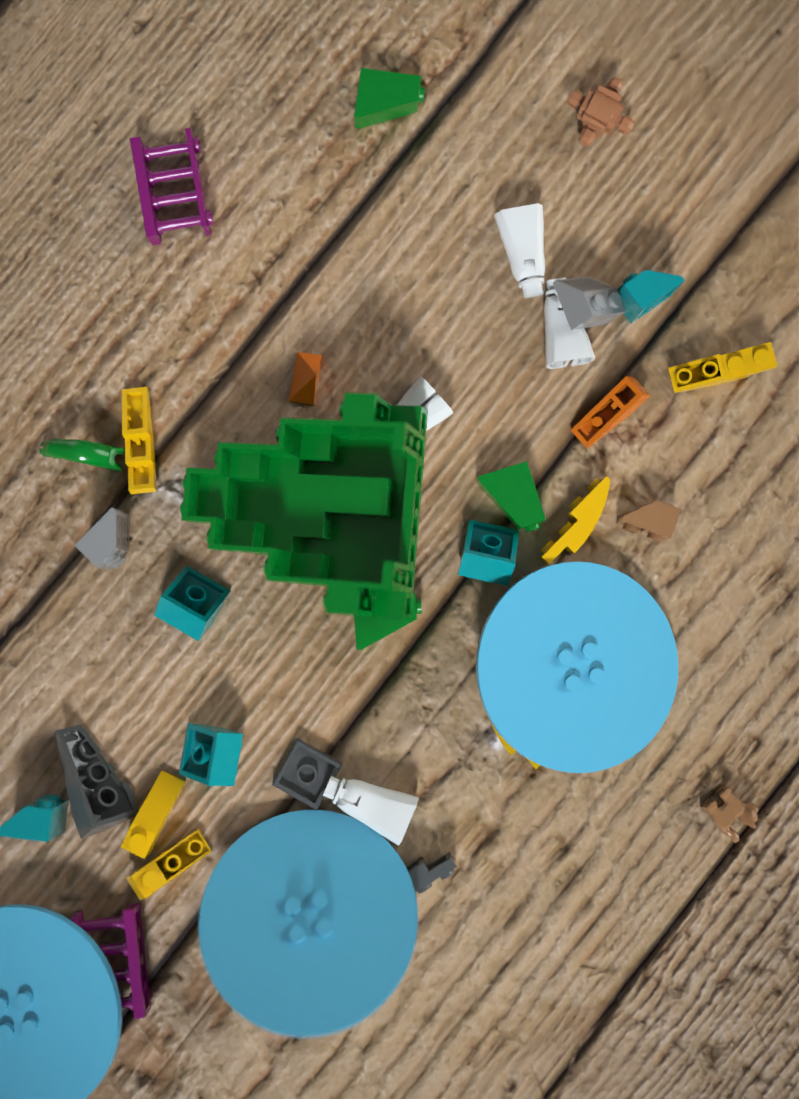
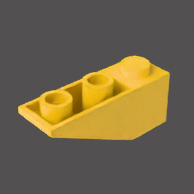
(168, 865)

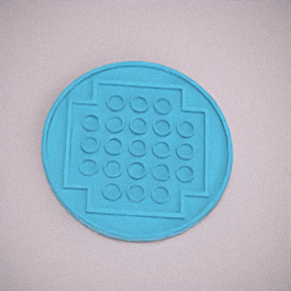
(577, 667)
(308, 923)
(54, 1007)

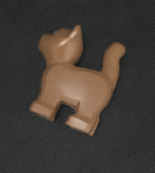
(728, 810)

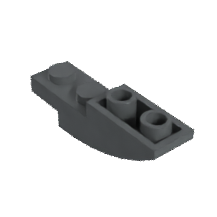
(424, 874)

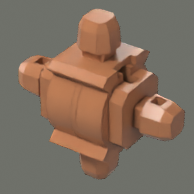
(600, 111)

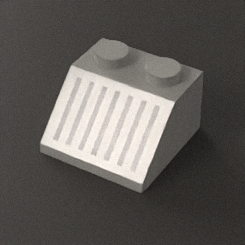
(588, 302)
(107, 540)

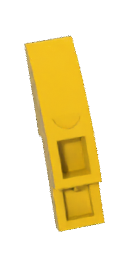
(722, 368)
(584, 515)

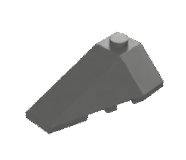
(93, 788)

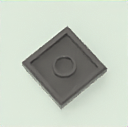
(306, 773)

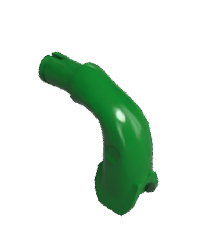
(83, 452)

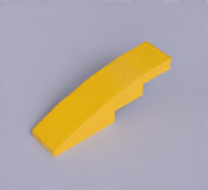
(139, 440)

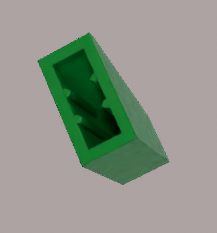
(386, 96)
(515, 495)
(371, 629)

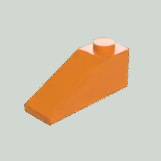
(610, 411)

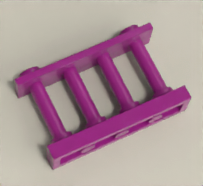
(147, 178)
(132, 947)

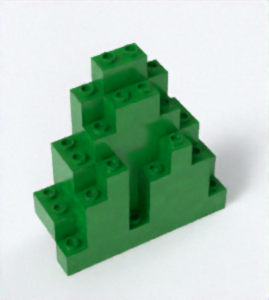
(324, 504)

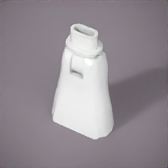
(523, 240)
(561, 342)
(424, 395)
(375, 806)

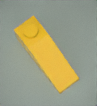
(153, 815)

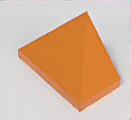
(305, 378)

